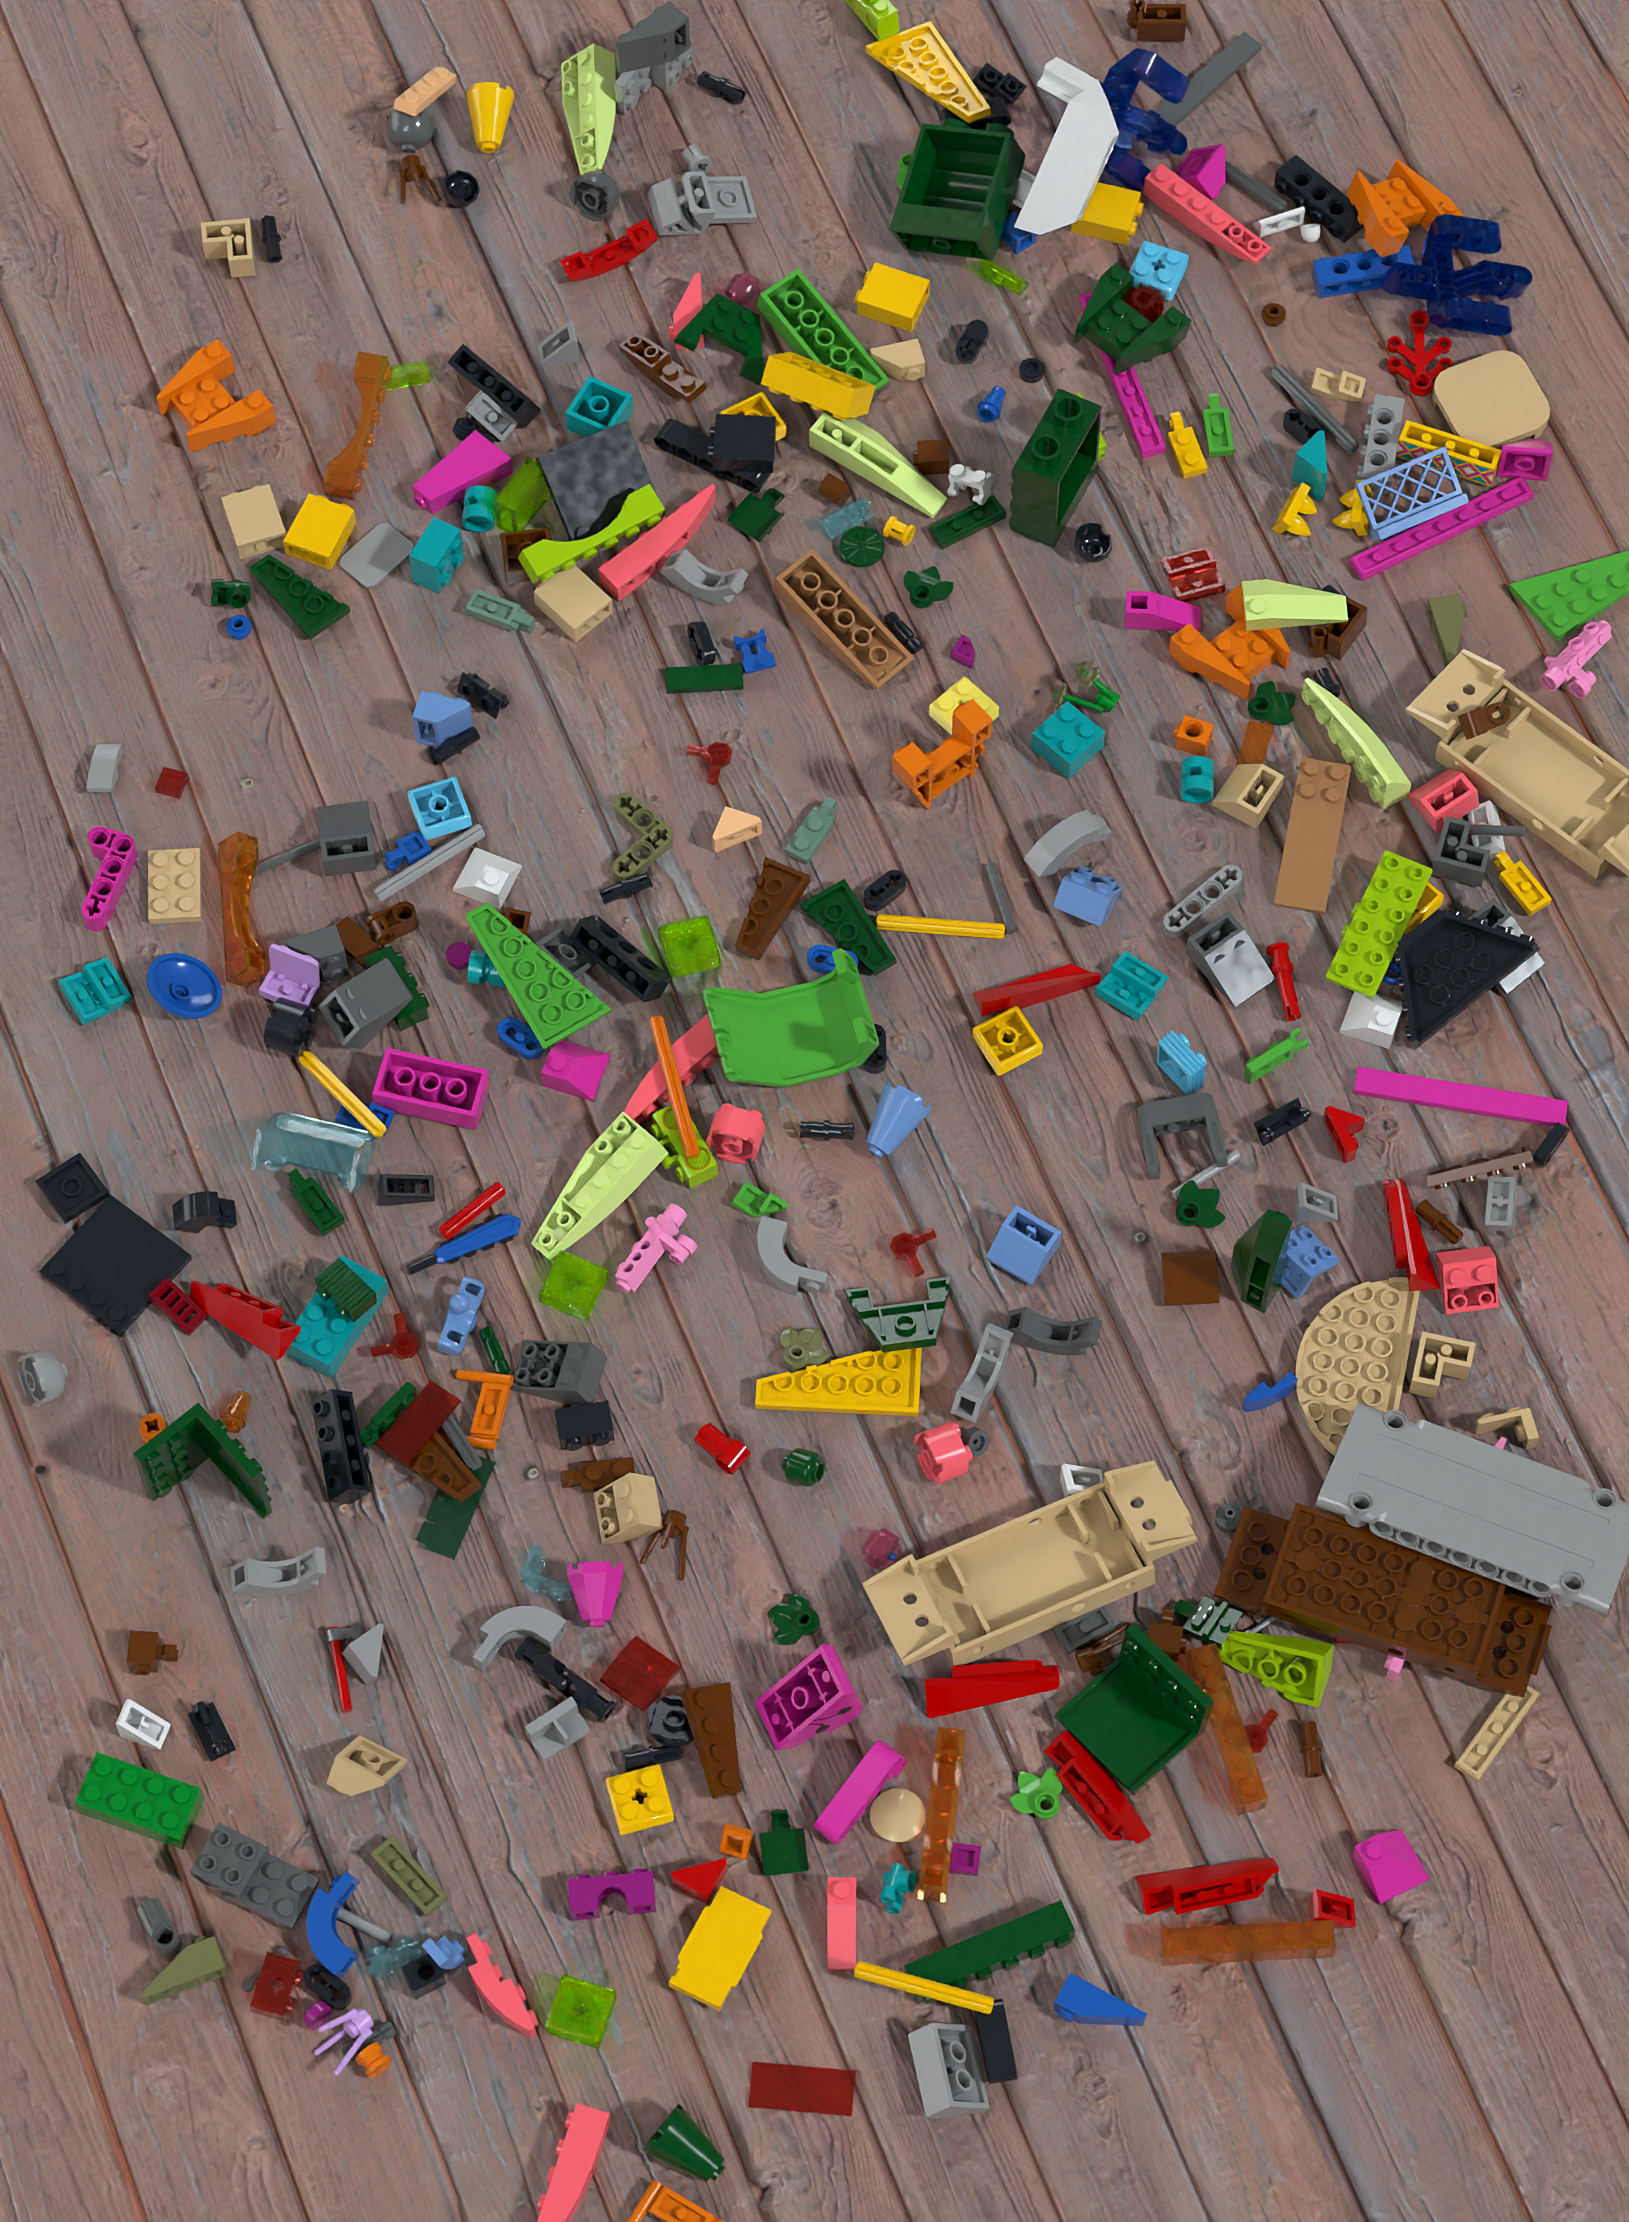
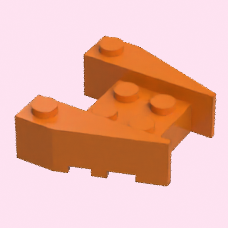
(1395, 205)
(207, 405)
(1234, 654)
(936, 771)

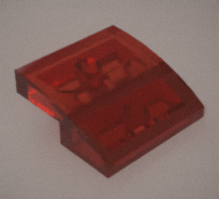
(1193, 574)
(639, 1673)

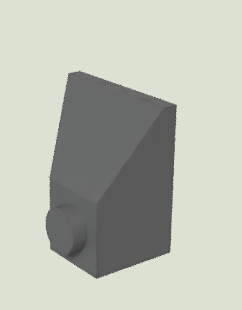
(565, 952)

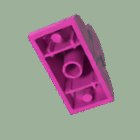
(809, 1700)

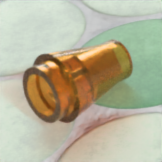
(236, 1412)

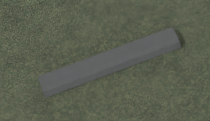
(1211, 78)

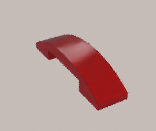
(612, 255)

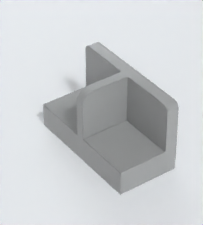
(557, 1729)

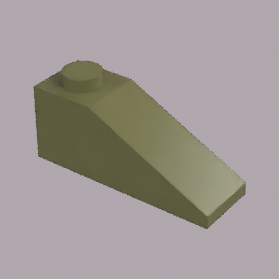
(1446, 621)
(191, 1968)

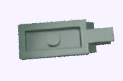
(499, 612)
(812, 832)

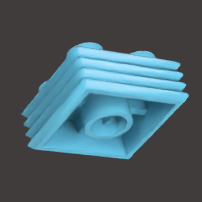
(1168, 262)
(441, 794)
(1181, 1062)

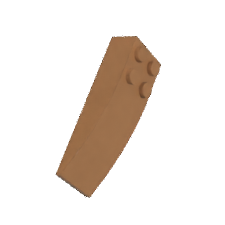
(840, 620)
(1312, 835)

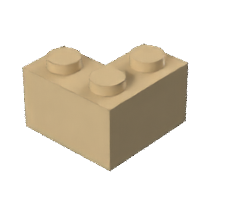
(230, 240)
(1439, 1356)

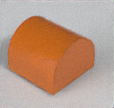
(736, 1841)

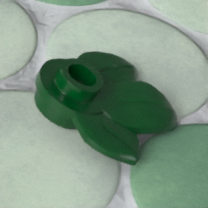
(927, 585)
(1274, 704)
(1201, 1204)
(789, 1620)

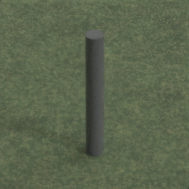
(1497, 830)
(287, 856)
(1000, 898)

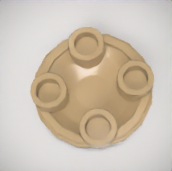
(897, 1815)

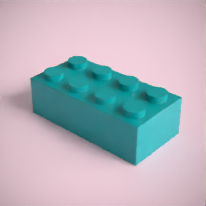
(326, 1336)

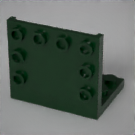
(189, 1443)
(1137, 1712)

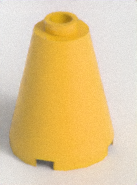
(489, 113)

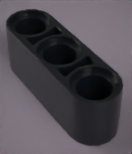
(999, 114)
(996, 2044)

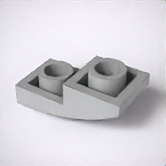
(103, 768)

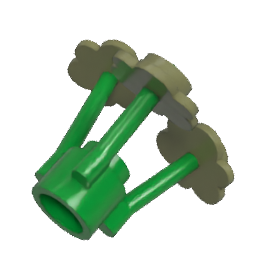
(1105, 697)

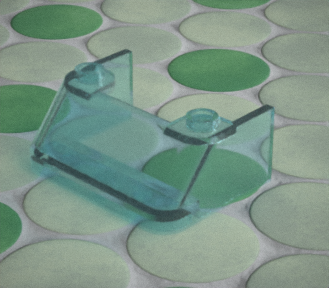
(315, 1146)

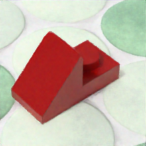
(1342, 1128)

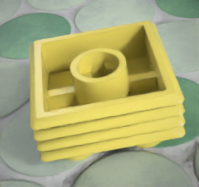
(961, 692)

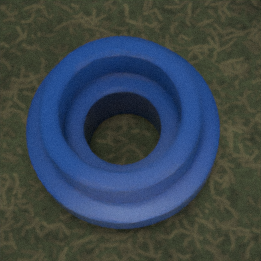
(241, 632)

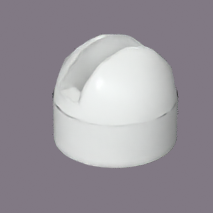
(1310, 232)

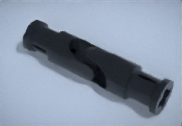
(561, 1677)

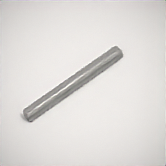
(429, 862)

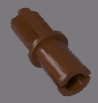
(1439, 1221)
(1310, 1749)

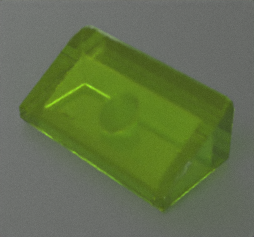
(1003, 277)
(409, 375)

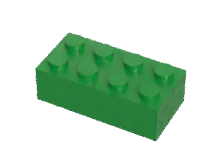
(139, 1800)

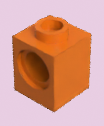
(1194, 745)

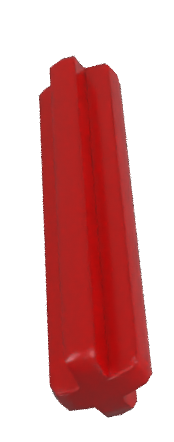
(472, 1211)

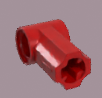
(727, 1453)

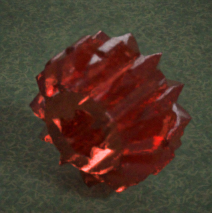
(1145, 301)

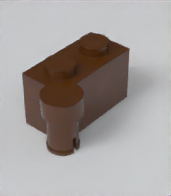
(1159, 22)
(1338, 637)

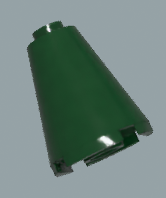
(685, 2146)

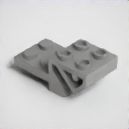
(633, 83)
(700, 203)

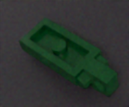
(315, 1203)
(387, 1414)

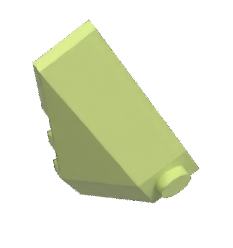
(1281, 605)

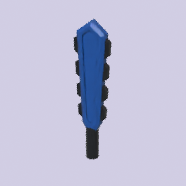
(482, 1237)

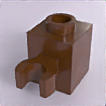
(1168, 1637)
(146, 1651)

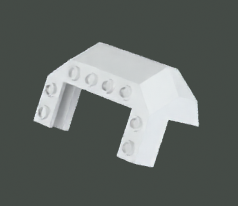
(1074, 156)

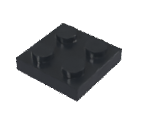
(72, 1188)

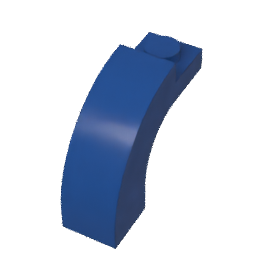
(323, 1929)

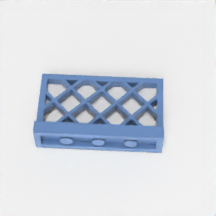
(1418, 514)

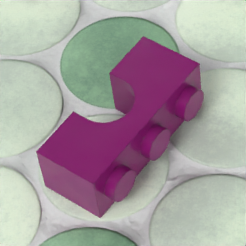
(588, 1892)

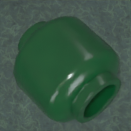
(803, 1467)

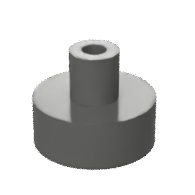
(976, 1440)
(1227, 1518)

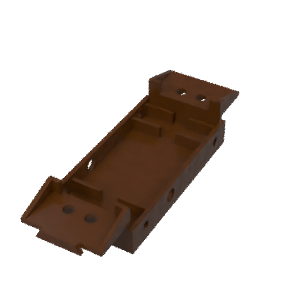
(1384, 1598)

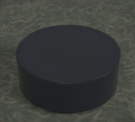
(1031, 370)

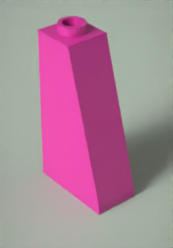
(469, 464)

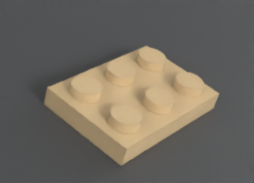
(174, 886)

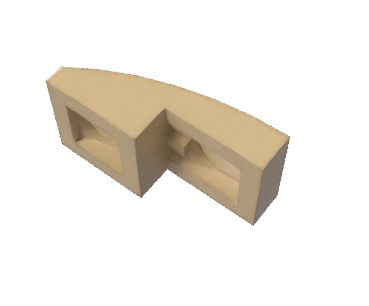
(1339, 387)

